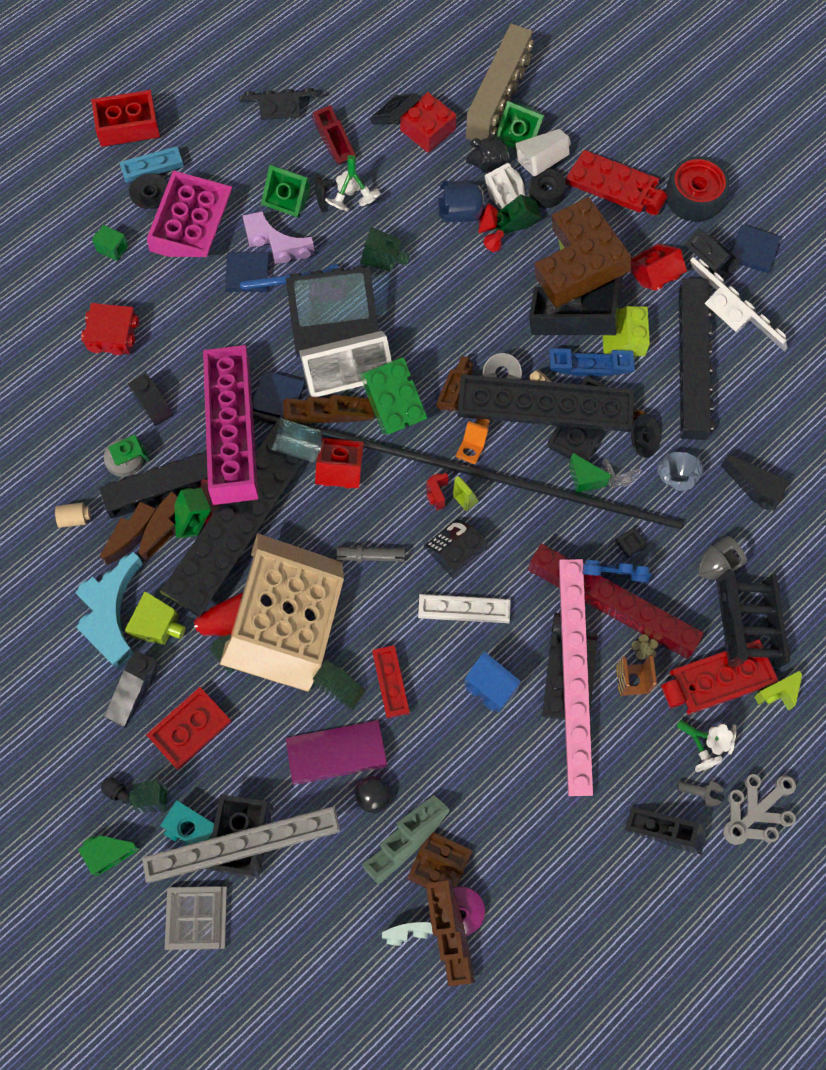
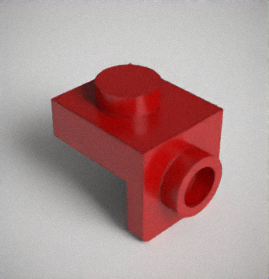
(434, 493)

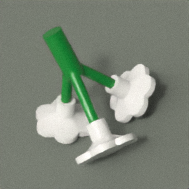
(349, 183)
(718, 739)

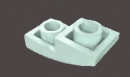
(399, 933)

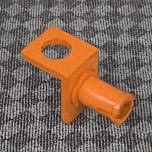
(473, 439)

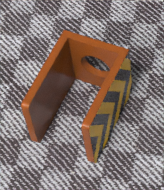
(644, 671)

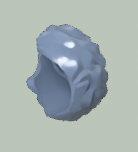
(680, 470)

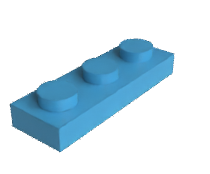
(151, 163)

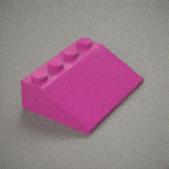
(188, 216)

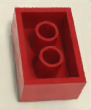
(125, 118)

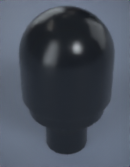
(114, 790)

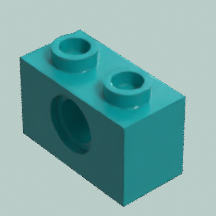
(179, 817)

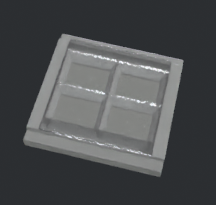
(195, 918)

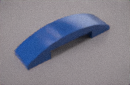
(591, 364)

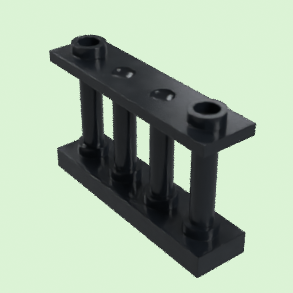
(734, 628)

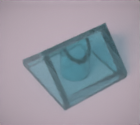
(297, 440)

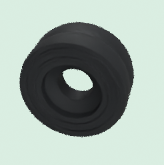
(551, 198)

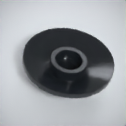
(146, 185)
(645, 435)

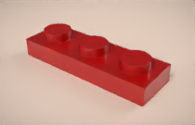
(390, 682)

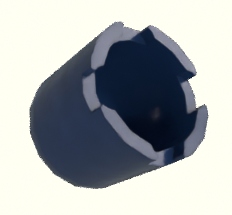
(461, 201)

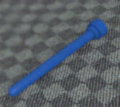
(249, 284)

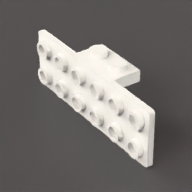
(731, 309)

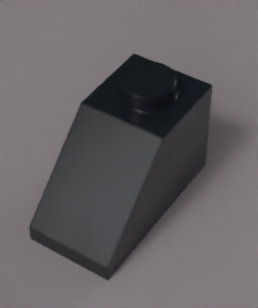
(150, 399)

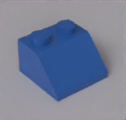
(491, 683)

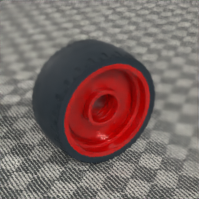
(697, 188)

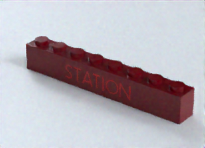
(622, 605)

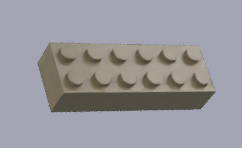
(499, 83)

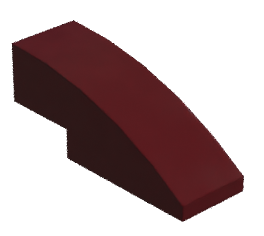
(332, 134)

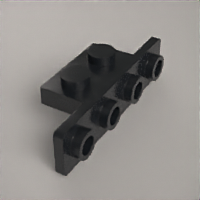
(279, 105)

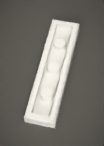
(464, 608)

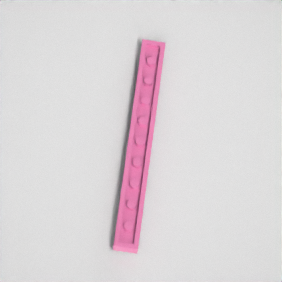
(575, 678)

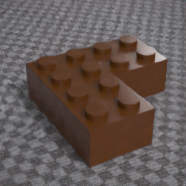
(589, 255)

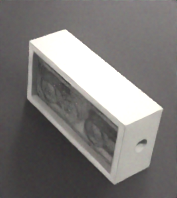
(338, 364)

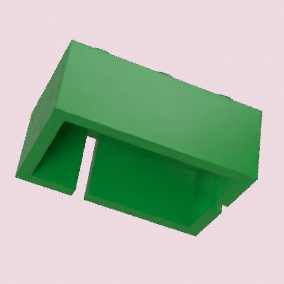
(393, 396)

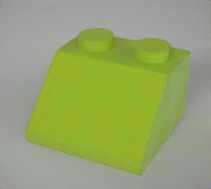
(631, 332)

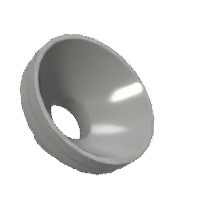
(505, 360)
(125, 469)

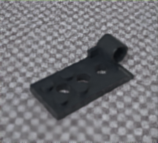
(553, 703)

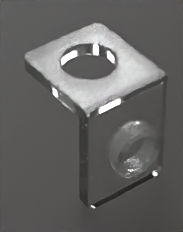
(623, 479)

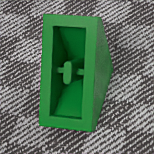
(586, 475)

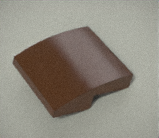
(439, 861)

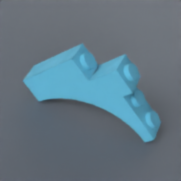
(105, 599)

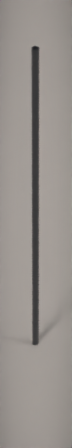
(515, 482)

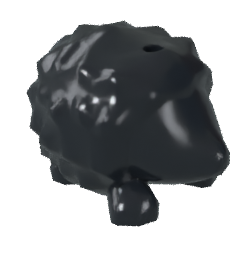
(489, 153)

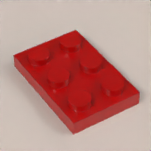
(188, 728)

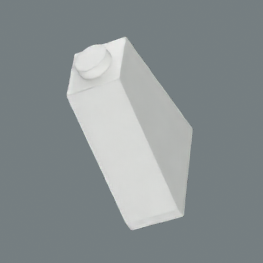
(543, 151)

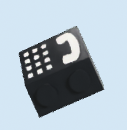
(457, 547)

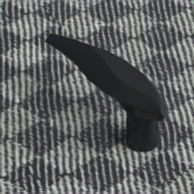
(320, 192)

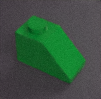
(190, 512)
(104, 853)

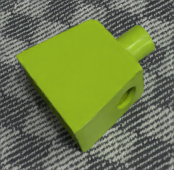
(154, 621)

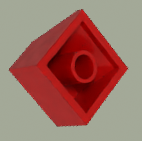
(658, 266)
(339, 463)

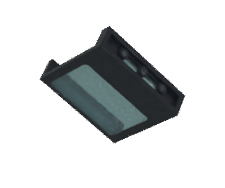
(331, 306)

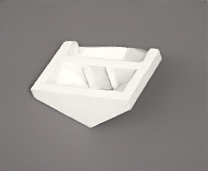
(504, 185)

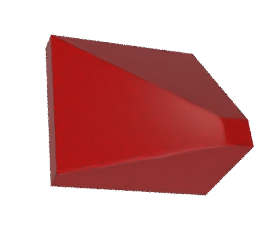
(488, 219)

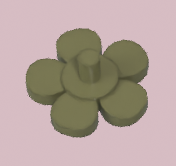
(644, 647)

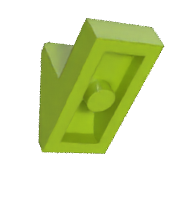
(785, 689)

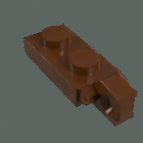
(450, 393)

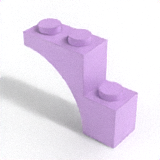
(283, 247)

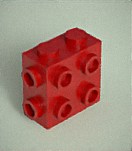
(110, 329)

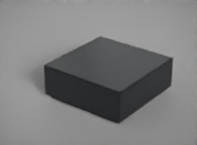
(631, 542)

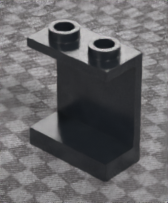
(712, 253)

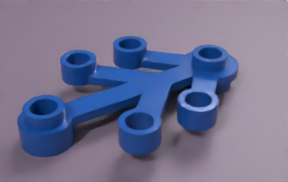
(640, 573)

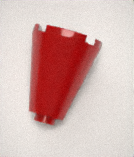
(220, 618)

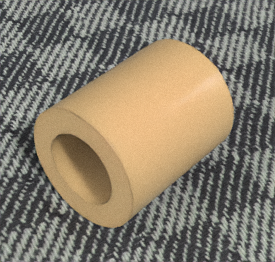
(72, 514)

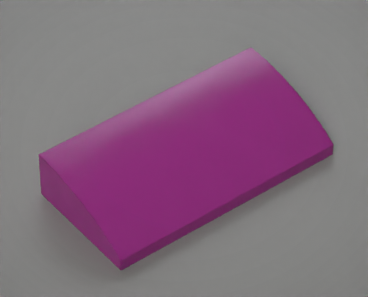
(335, 752)

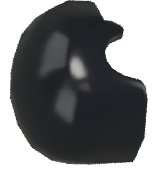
(373, 794)

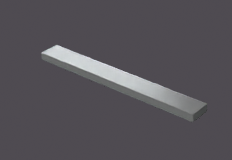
(241, 844)

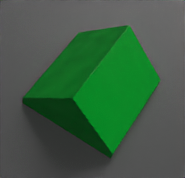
(285, 191)

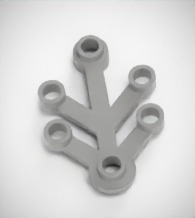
(757, 812)

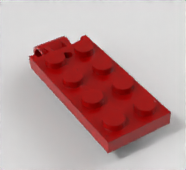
(616, 183)
(716, 681)

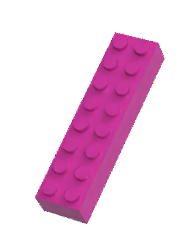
(229, 425)

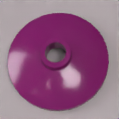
(473, 906)

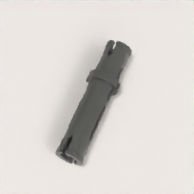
(370, 554)

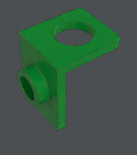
(127, 450)

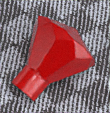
(493, 241)

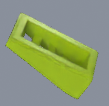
(464, 494)

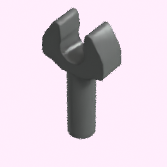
(704, 792)

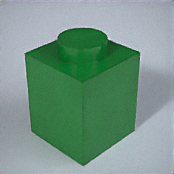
(110, 242)

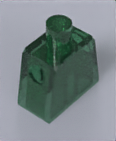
(382, 251)

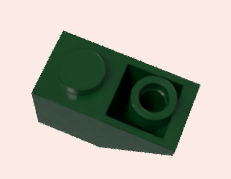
(518, 214)

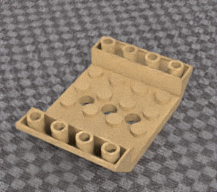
(278, 643)

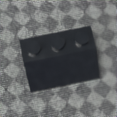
(236, 815)

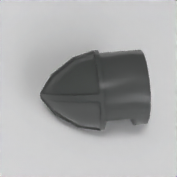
(721, 558)

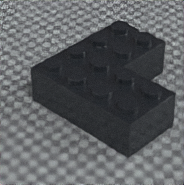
(587, 315)

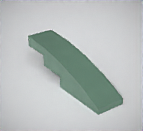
(411, 834)

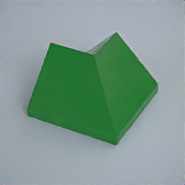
(519, 123)

